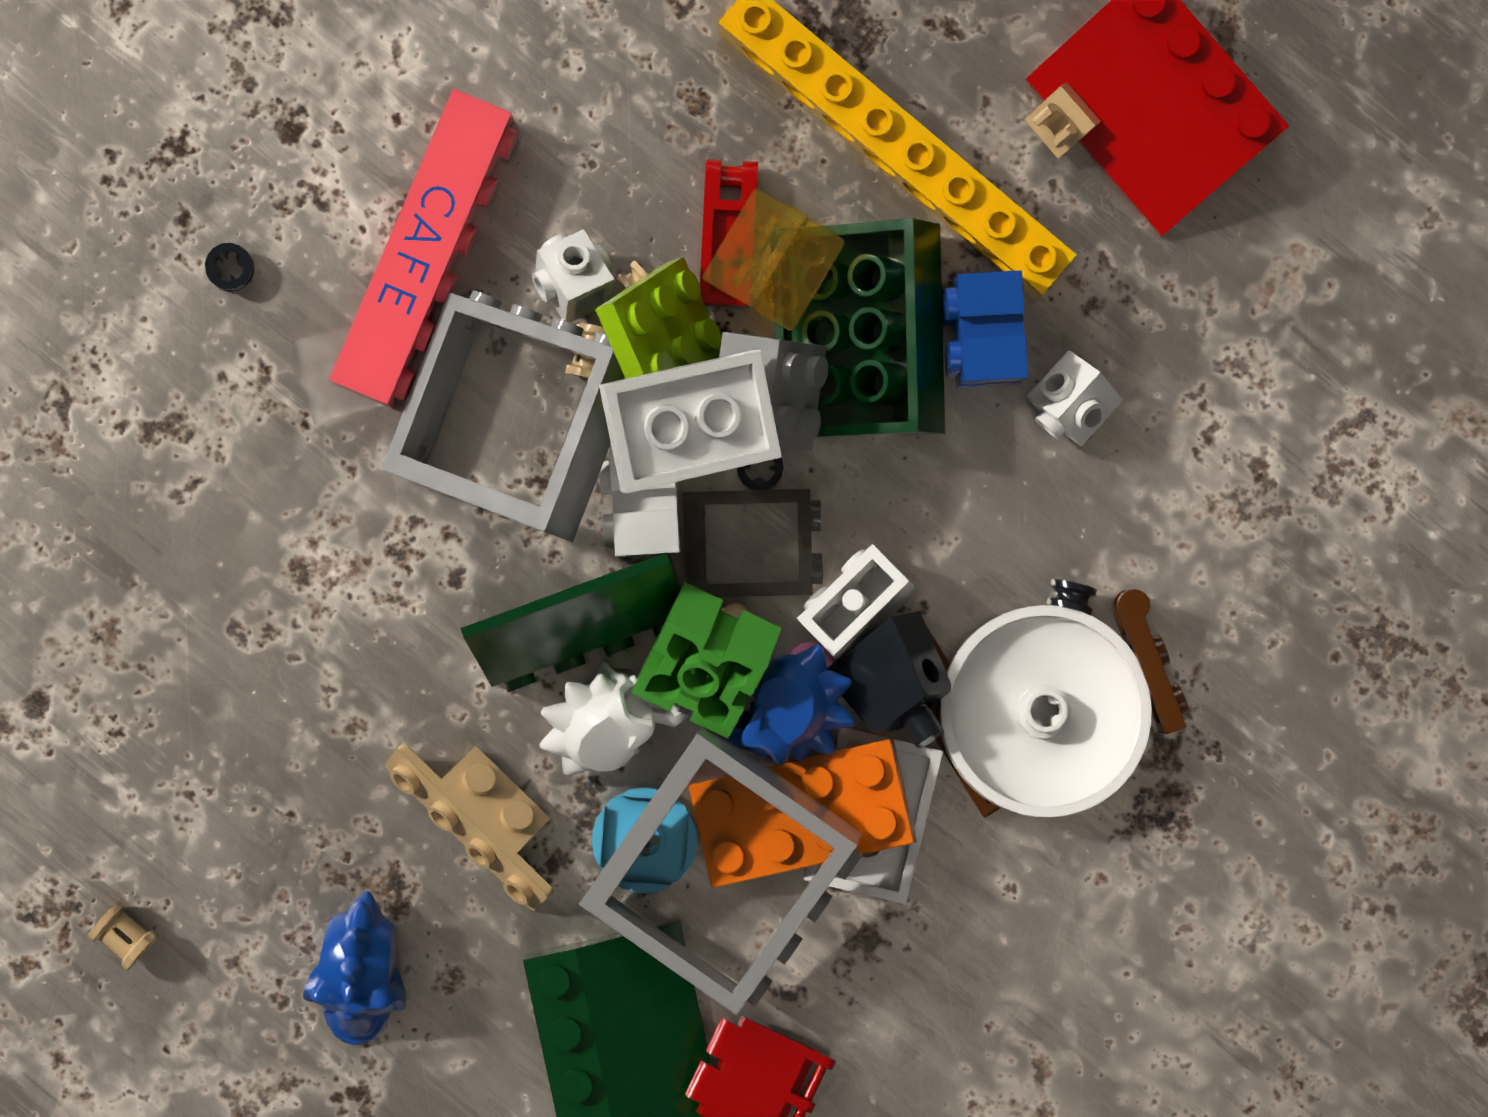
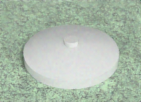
(1045, 711)

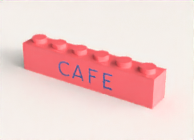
(424, 248)

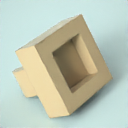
(1062, 120)

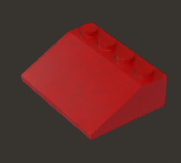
(1167, 103)

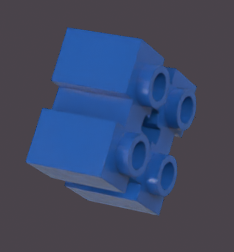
(987, 330)

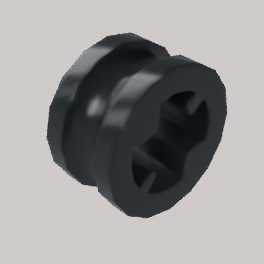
(244, 261)
(759, 483)
(1071, 595)

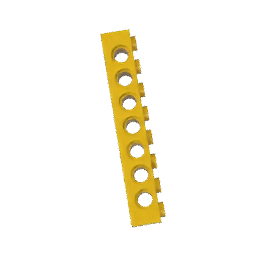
(895, 142)

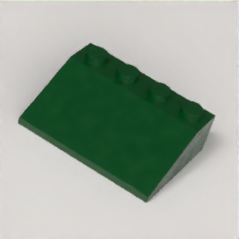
(880, 332)
(574, 622)
(616, 1028)

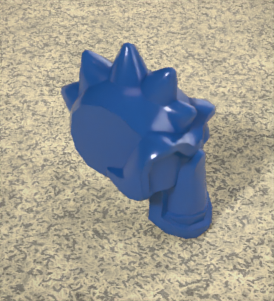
(794, 708)
(357, 973)

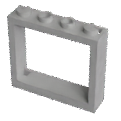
(434, 386)
(784, 940)

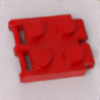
(756, 1073)

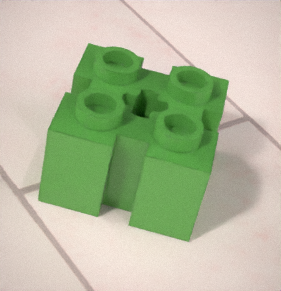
(706, 660)

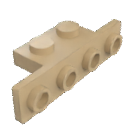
(482, 812)

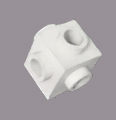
(573, 275)
(1073, 399)

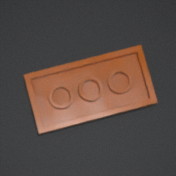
(753, 839)

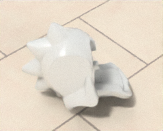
(603, 721)

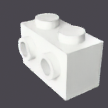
(856, 601)

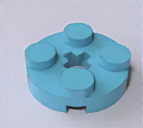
(664, 862)

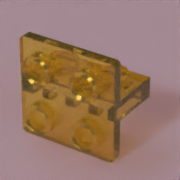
(773, 259)

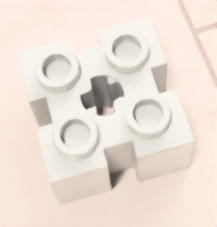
(641, 520)

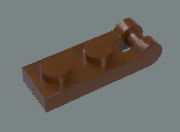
(1166, 699)

